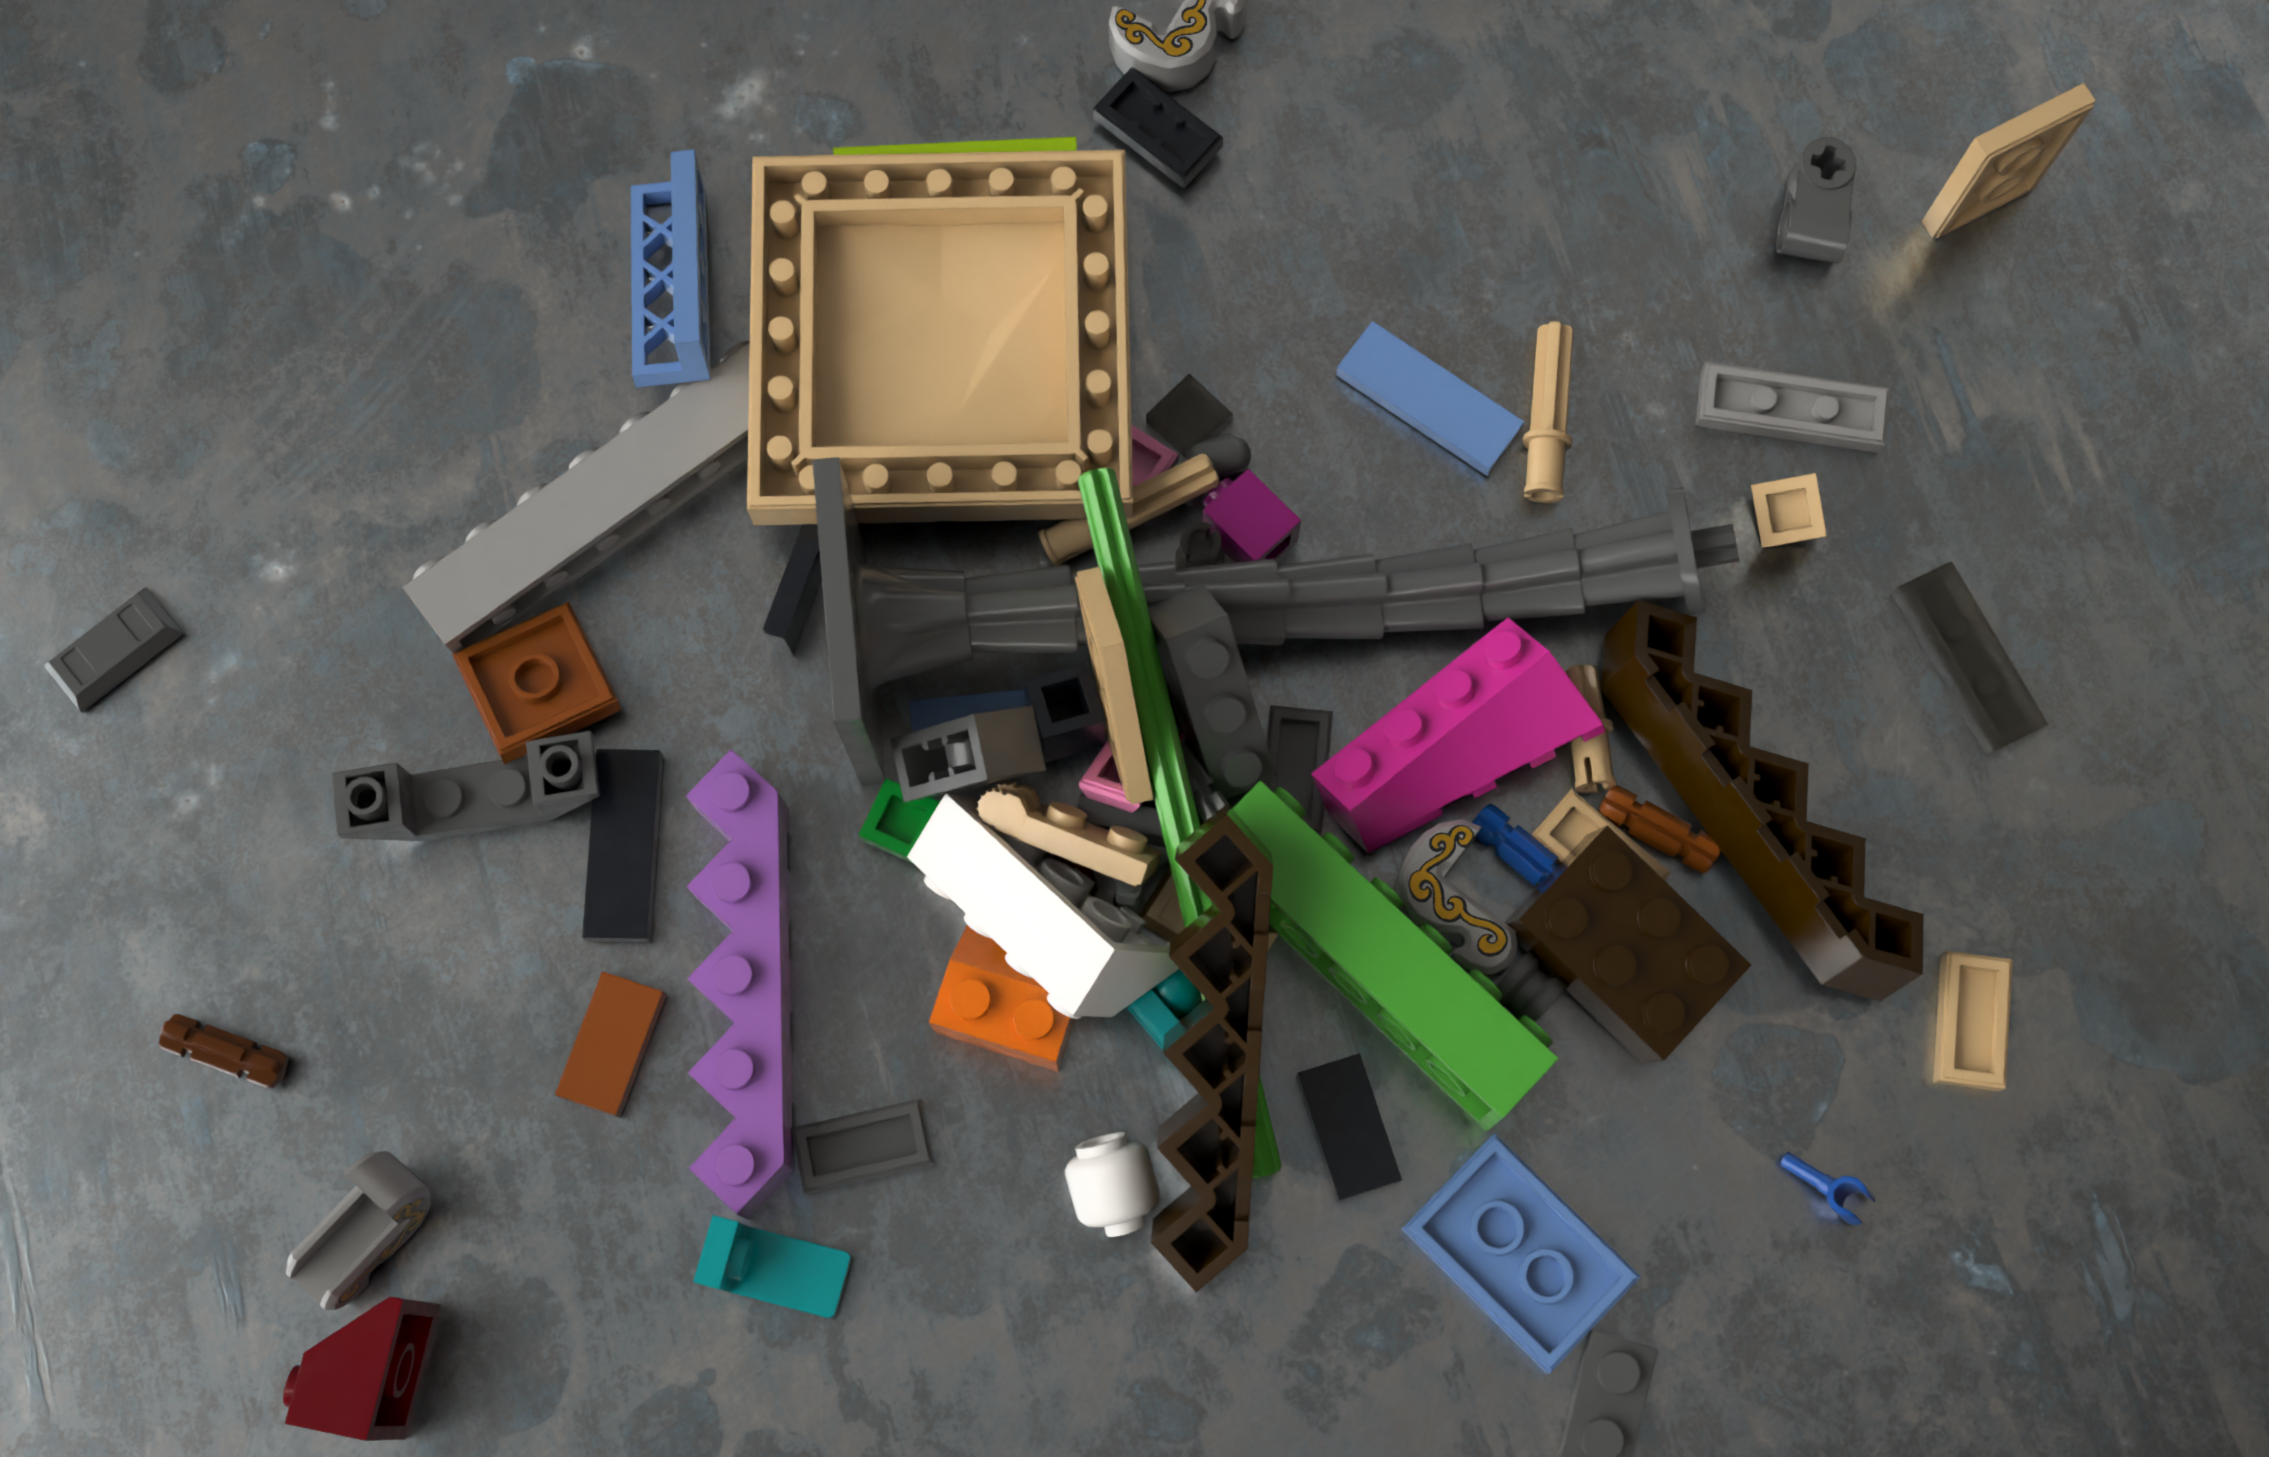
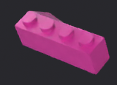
(1454, 737)

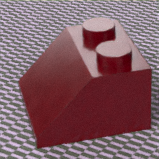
(364, 1374)

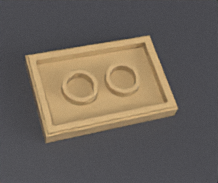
(2007, 161)
(1114, 685)

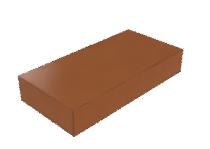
(611, 1044)

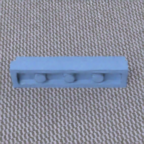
(684, 278)

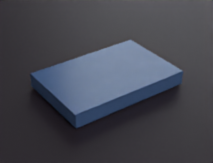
(1521, 1253)

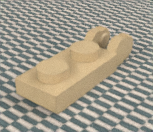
(1064, 832)

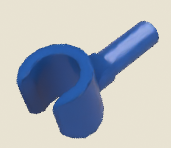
(1835, 1189)

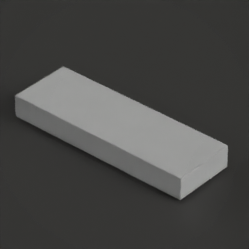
(1793, 407)

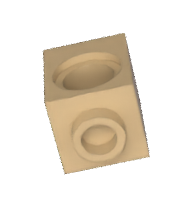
(1788, 510)

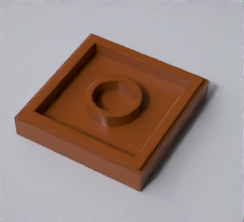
(536, 681)

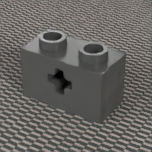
(968, 753)

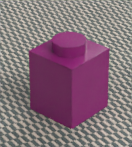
(1250, 519)

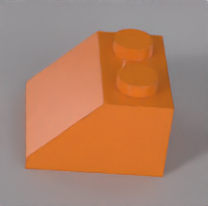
(998, 1007)

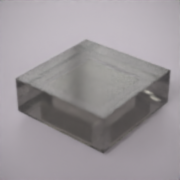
(1188, 415)

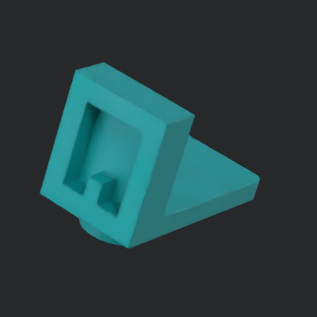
(772, 1267)

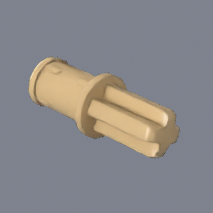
(1591, 758)

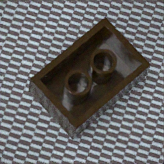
(1627, 945)

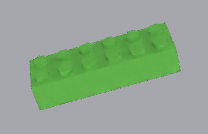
(1393, 968)

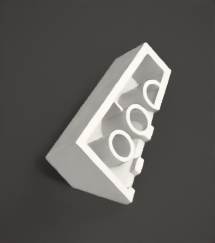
(1039, 913)

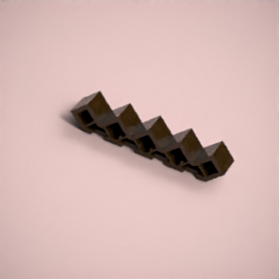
(1756, 807)
(1217, 1050)

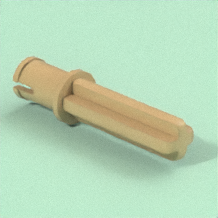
(1549, 414)
(1149, 501)

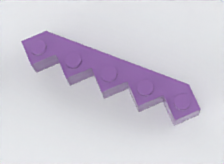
(749, 983)

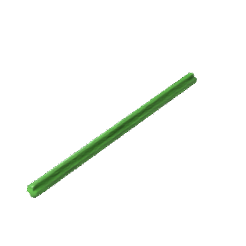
(1156, 721)

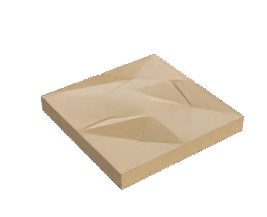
(939, 333)

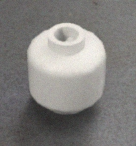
(1112, 1183)

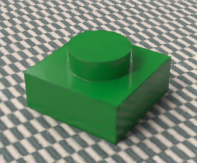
(895, 823)

